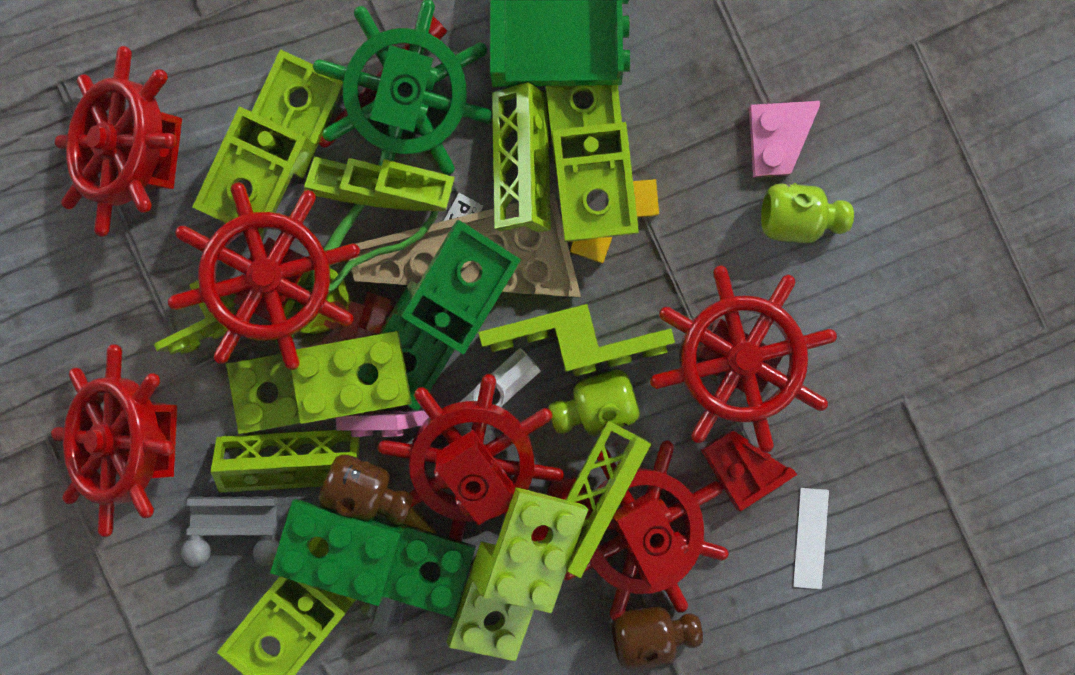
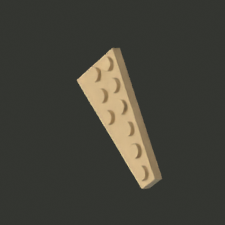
(543, 266)

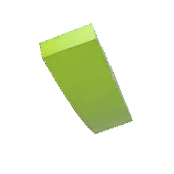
(396, 187)

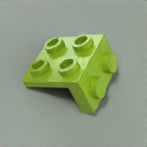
(188, 338)

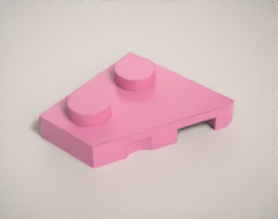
(779, 135)
(389, 422)

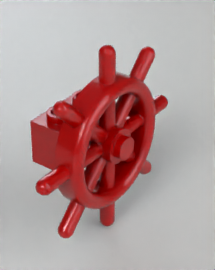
(134, 141)
(268, 278)
(743, 358)
(124, 442)
(468, 464)
(651, 544)

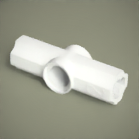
(510, 378)

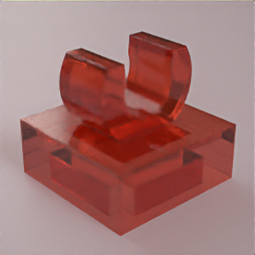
(374, 312)
(347, 331)

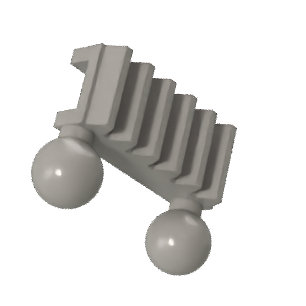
(231, 517)

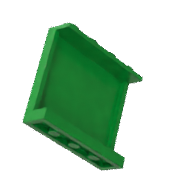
(558, 42)

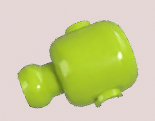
(802, 213)
(596, 401)

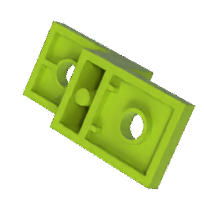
(270, 140)
(589, 157)
(576, 340)
(322, 385)
(516, 574)
(295, 616)

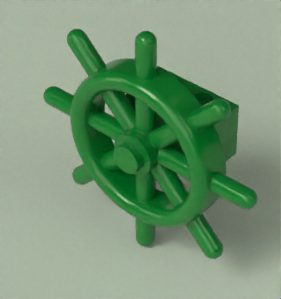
(401, 88)

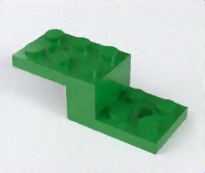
(445, 310)
(372, 559)

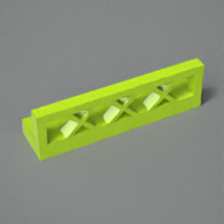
(532, 160)
(282, 469)
(610, 494)

